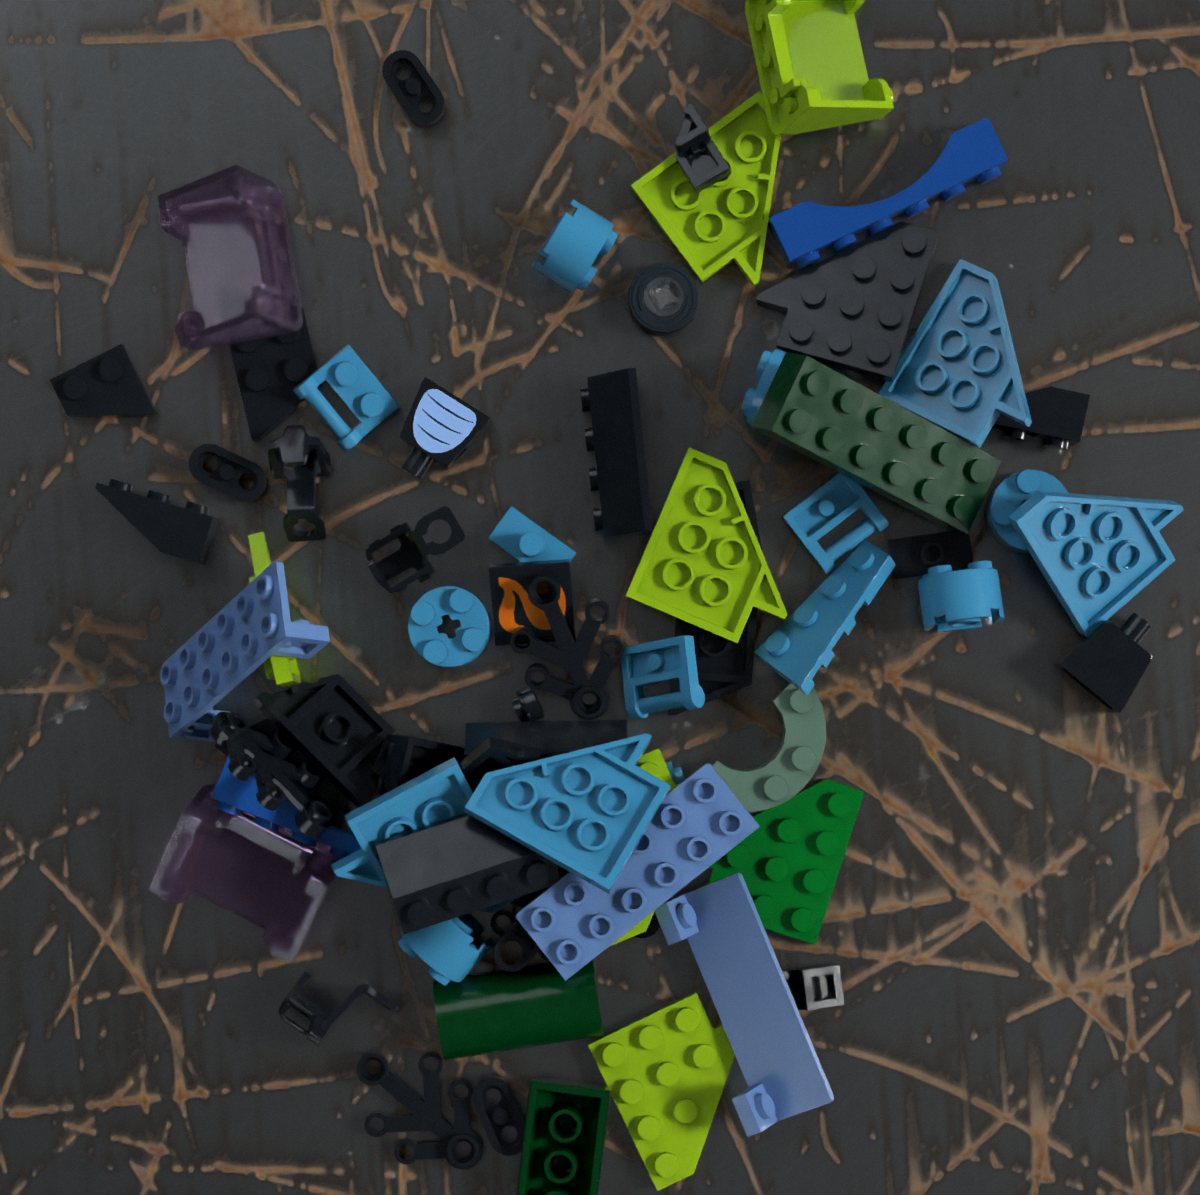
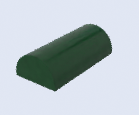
(516, 1010)
(563, 1137)

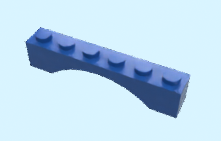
(814, 227)
(241, 795)

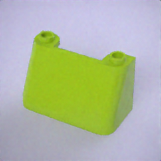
(813, 65)

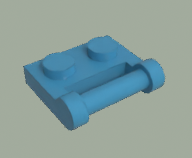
(356, 388)
(825, 511)
(660, 663)

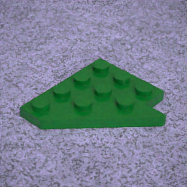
(795, 857)

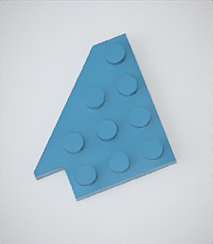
(962, 360)
(1095, 549)
(415, 804)
(575, 807)

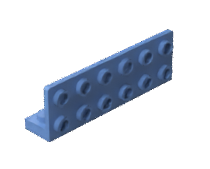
(232, 648)
(685, 837)
(750, 1001)

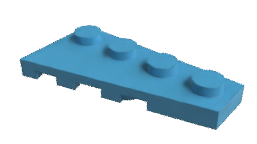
(813, 629)

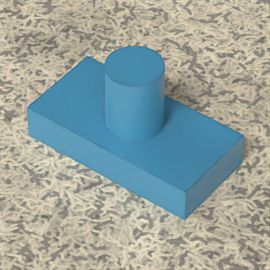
(528, 540)

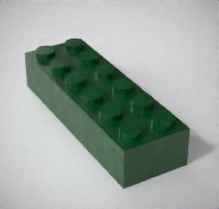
(876, 442)

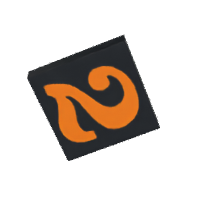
(512, 605)

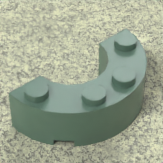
(794, 760)

